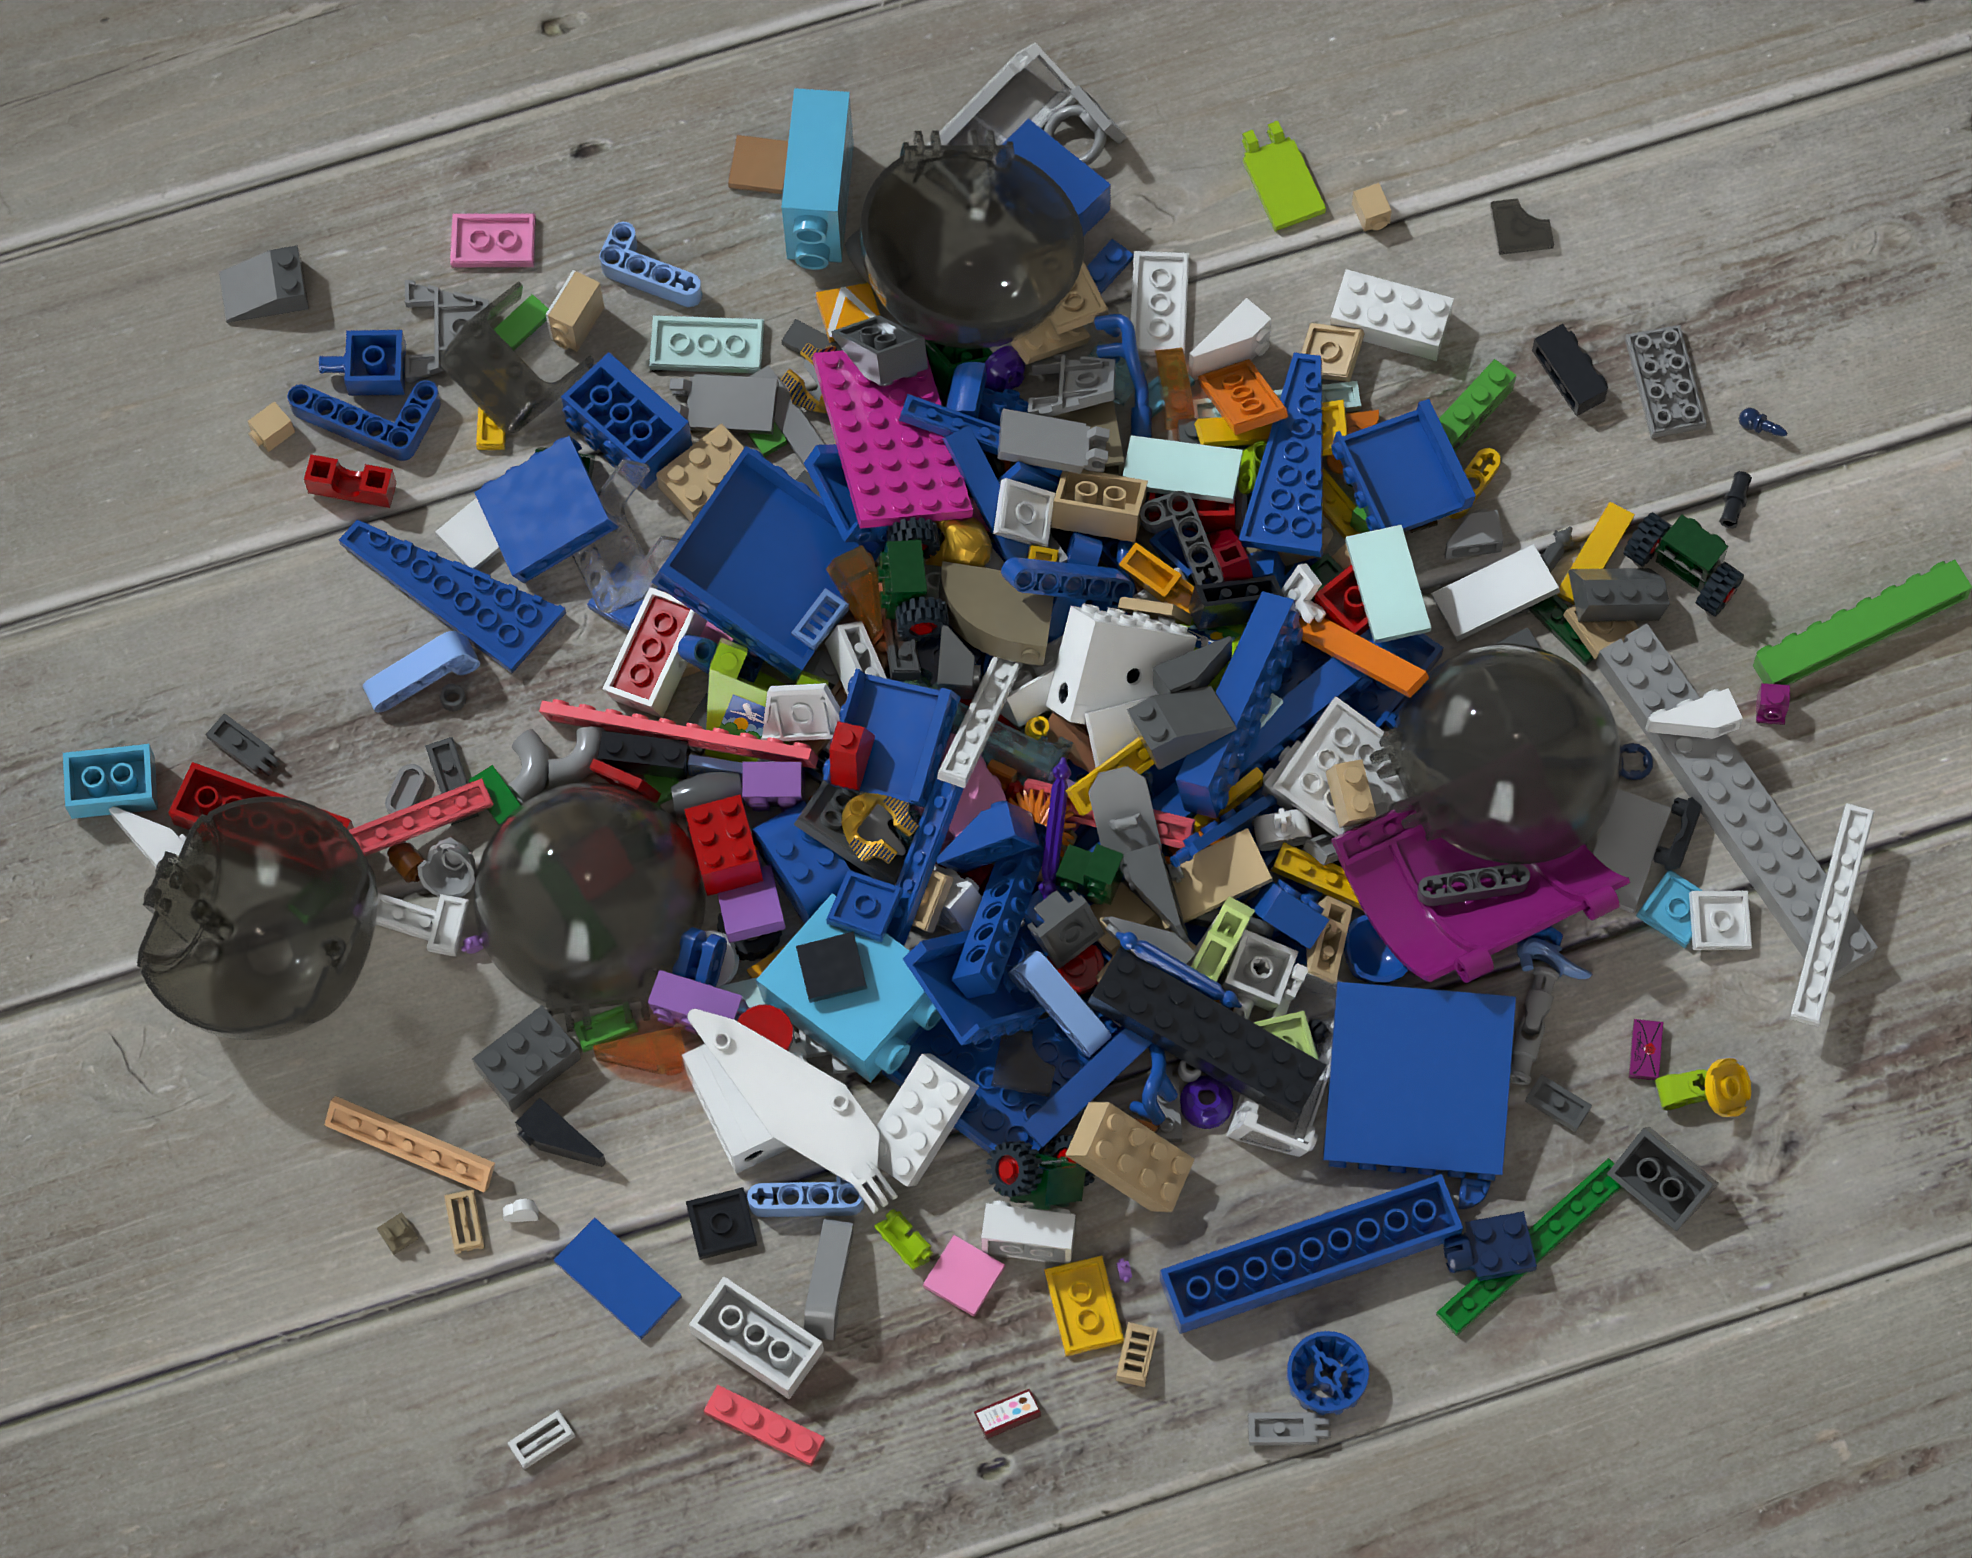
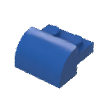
(967, 388)

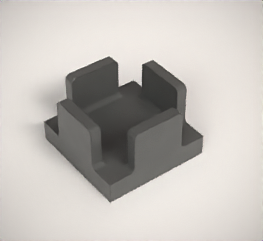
(1066, 927)

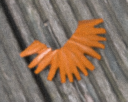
(1041, 811)

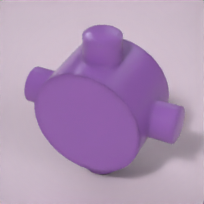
(472, 944)
(1124, 1270)

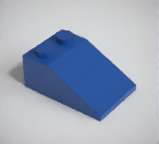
(991, 837)

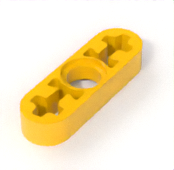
(1484, 479)

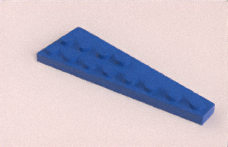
(1288, 490)
(486, 611)

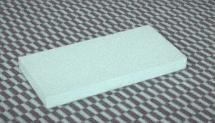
(706, 344)
(1180, 466)
(1388, 584)

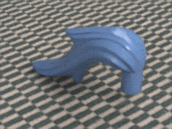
(1549, 953)

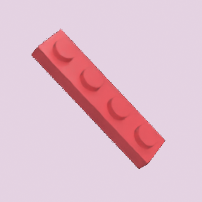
(764, 1425)

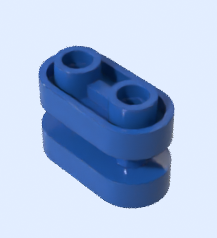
(700, 956)

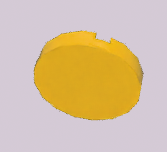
(1727, 1087)

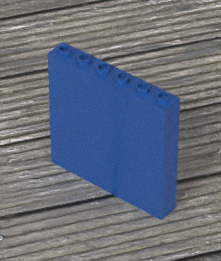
(759, 560)
(1419, 1080)

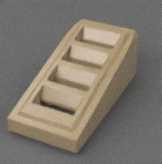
(1134, 1377)

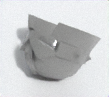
(448, 869)

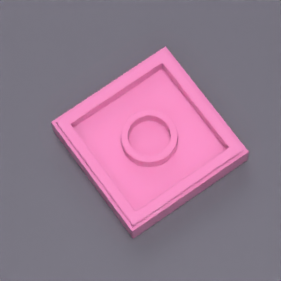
(964, 1275)

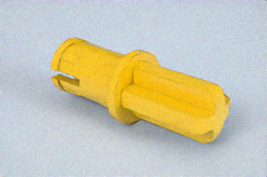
(1037, 727)

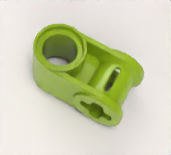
(1250, 466)
(1680, 1089)

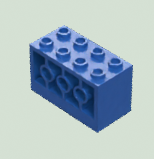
(625, 418)

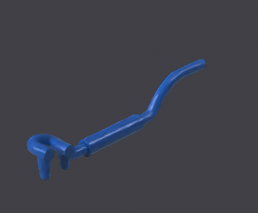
(1140, 414)
(1158, 1081)

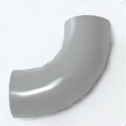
(534, 765)
(576, 765)

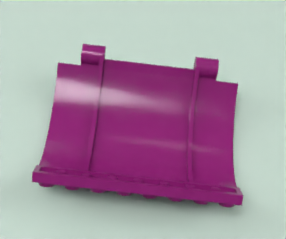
(1390, 861)

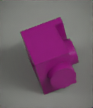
(1772, 703)

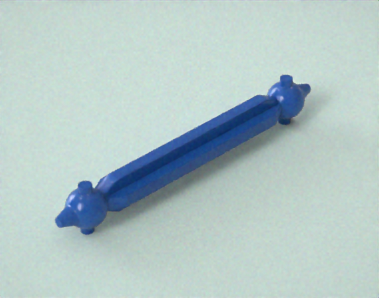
(1178, 969)

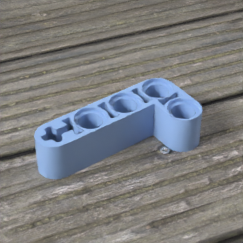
(682, 287)
(421, 668)
(1061, 1002)
(805, 1205)

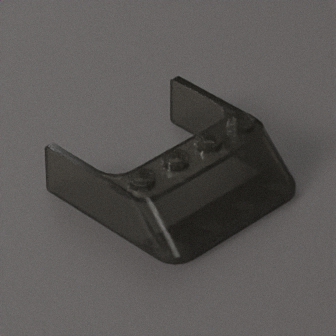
(496, 375)

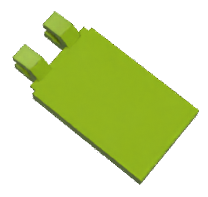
(1281, 178)

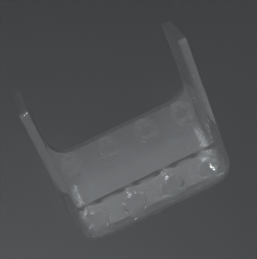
(616, 564)

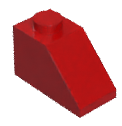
(849, 755)

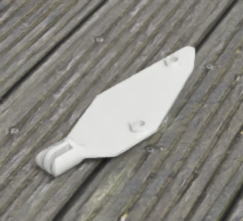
(798, 1103)

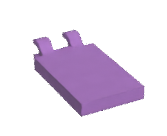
(752, 908)

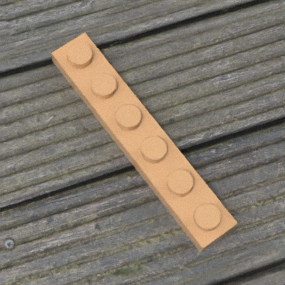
(409, 1144)

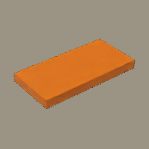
(1242, 396)

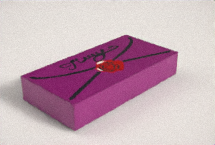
(1645, 1049)

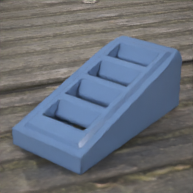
(833, 601)

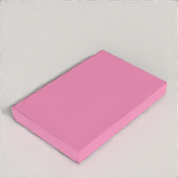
(493, 240)

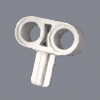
(1285, 826)

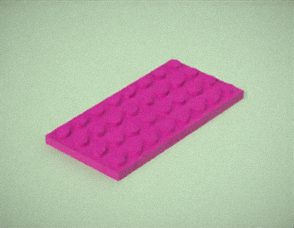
(887, 463)

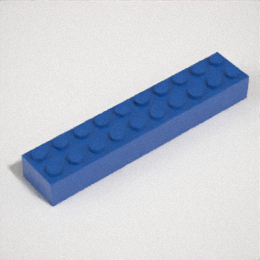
(1310, 1253)

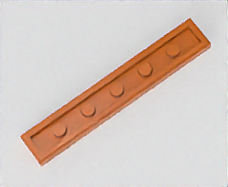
(1364, 656)

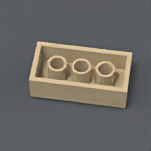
(1130, 1157)

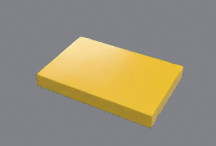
(1084, 1305)

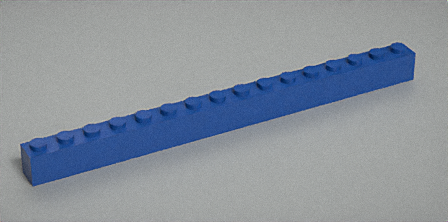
(1288, 724)

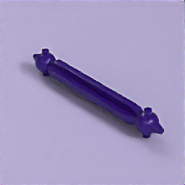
(1054, 828)

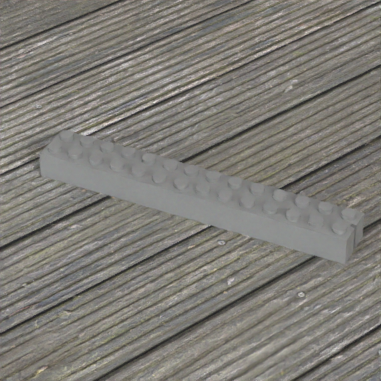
(1730, 798)

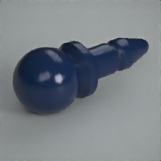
(1752, 419)

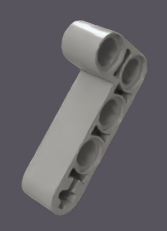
(828, 1279)

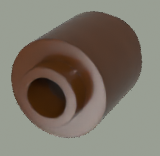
(405, 860)

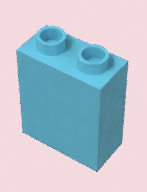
(817, 177)
(860, 1027)

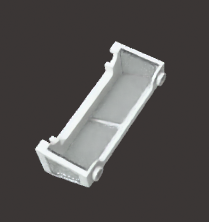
(1021, 90)
(1263, 1127)

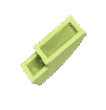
(1222, 938)

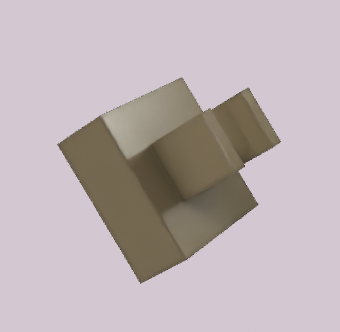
(397, 1233)

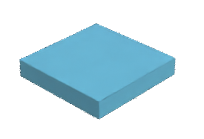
(1669, 908)

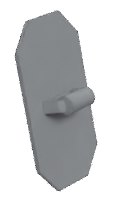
(1123, 810)

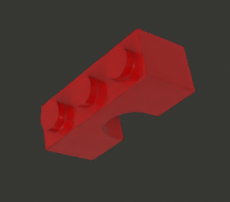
(330, 479)

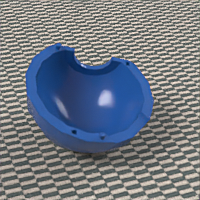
(1369, 956)

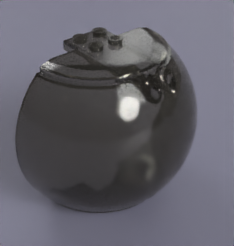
(259, 919)

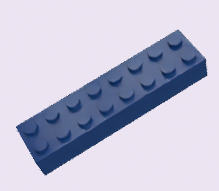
(1245, 694)

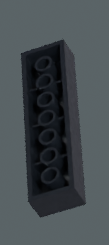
(1206, 1035)

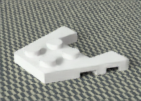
(800, 713)

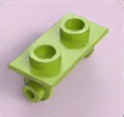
(912, 1249)

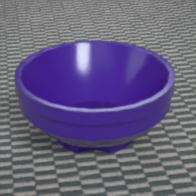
(1002, 365)
(1206, 1115)

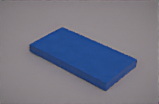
(617, 1278)

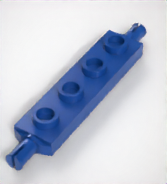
(1214, 831)

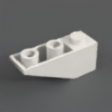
(1702, 718)

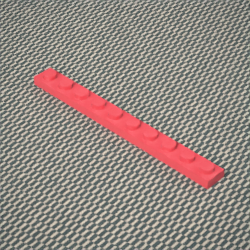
(715, 740)

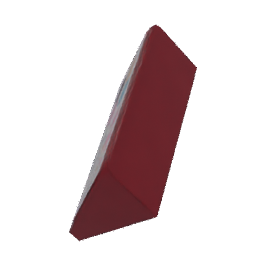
(1007, 1414)

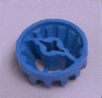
(1321, 1351)

